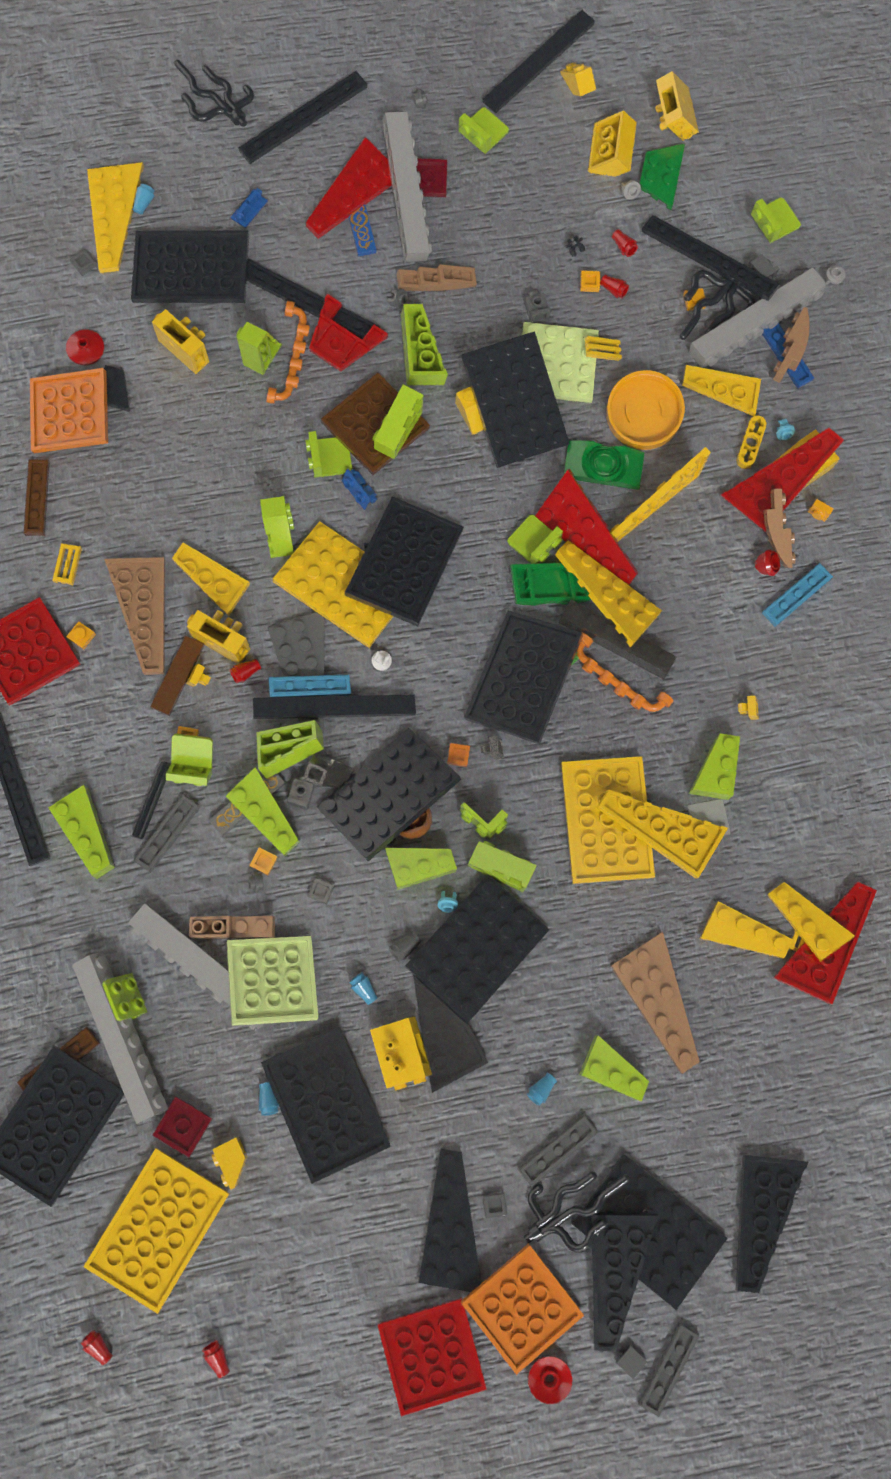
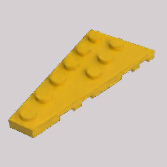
(112, 203)
(664, 493)
(613, 597)
(671, 833)

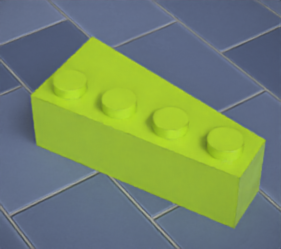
(421, 354)
(258, 805)
(82, 827)

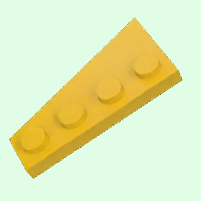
(728, 388)
(214, 579)
(813, 925)
(738, 930)

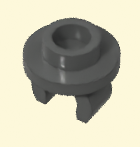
(399, 299)

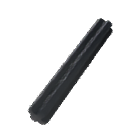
(151, 801)

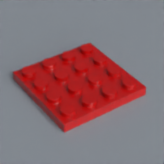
(31, 651)
(431, 1356)

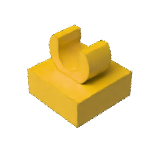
(198, 677)
(750, 708)

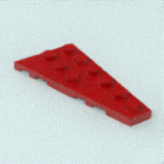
(358, 183)
(787, 473)
(824, 978)

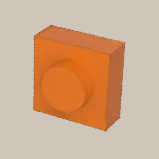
(458, 755)

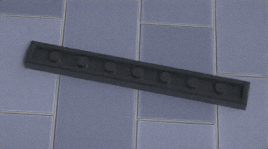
(538, 61)
(302, 117)
(710, 258)
(304, 298)
(334, 706)
(20, 802)

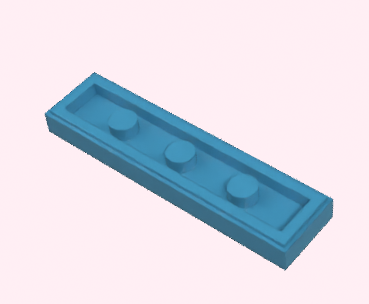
(797, 594)
(309, 686)

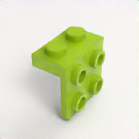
(482, 129)
(775, 218)
(327, 456)
(535, 540)
(190, 759)
(497, 824)
(124, 997)

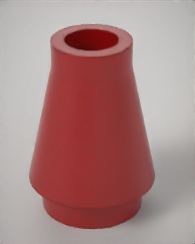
(626, 244)
(615, 286)
(244, 670)
(96, 1347)
(216, 1358)

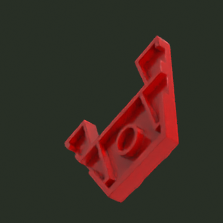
(337, 344)

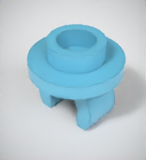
(785, 430)
(448, 904)

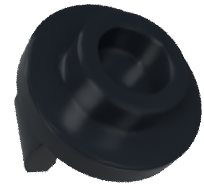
(573, 243)

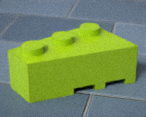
(256, 347)
(399, 422)
(278, 526)
(287, 746)
(719, 769)
(419, 865)
(502, 865)
(612, 1070)

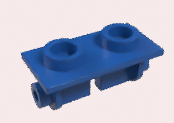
(249, 208)
(353, 482)

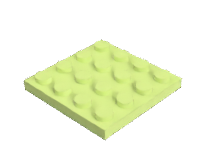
(566, 359)
(271, 980)

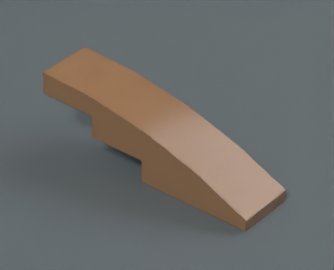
(436, 279)

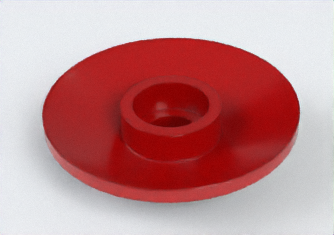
(85, 354)
(553, 1391)

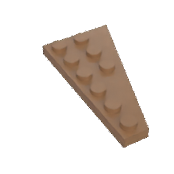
(141, 596)
(654, 989)

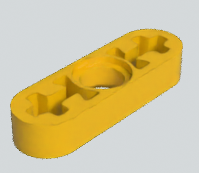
(752, 449)

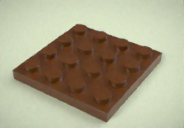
(359, 418)

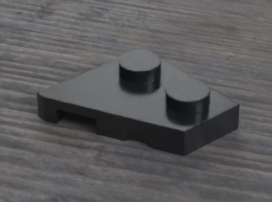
(116, 388)

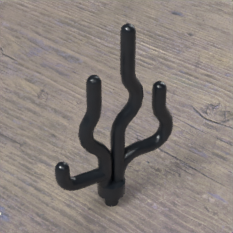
(228, 108)
(726, 286)
(550, 1224)

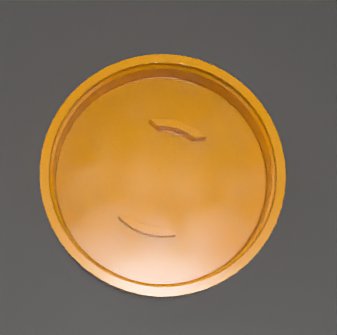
(645, 410)

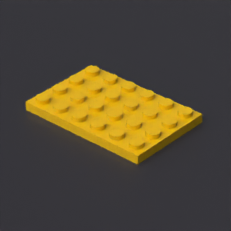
(319, 577)
(597, 844)
(156, 1230)

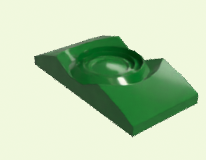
(605, 464)
(546, 584)

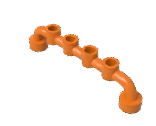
(295, 363)
(622, 688)

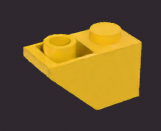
(579, 78)
(231, 1159)

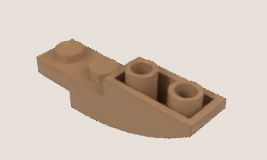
(795, 344)
(779, 538)
(232, 927)

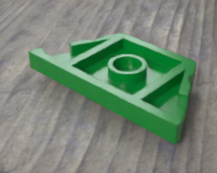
(661, 173)

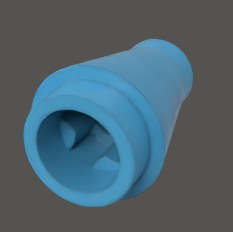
(143, 197)
(362, 986)
(540, 1090)
(267, 1102)

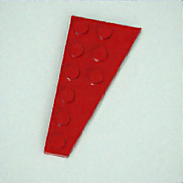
(584, 527)

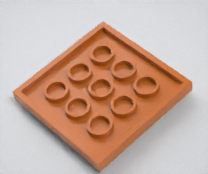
(68, 410)
(522, 1308)

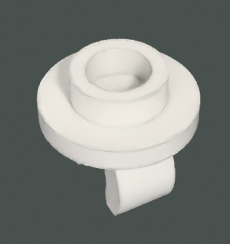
(381, 660)

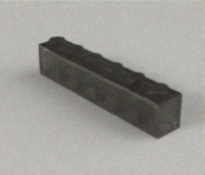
(604, 634)

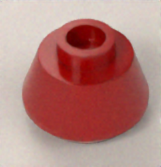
(768, 563)

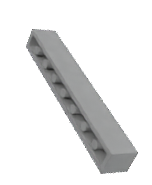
(406, 187)
(761, 315)
(185, 952)
(120, 1041)

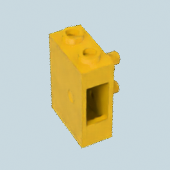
(676, 106)
(180, 341)
(219, 636)
(401, 1053)

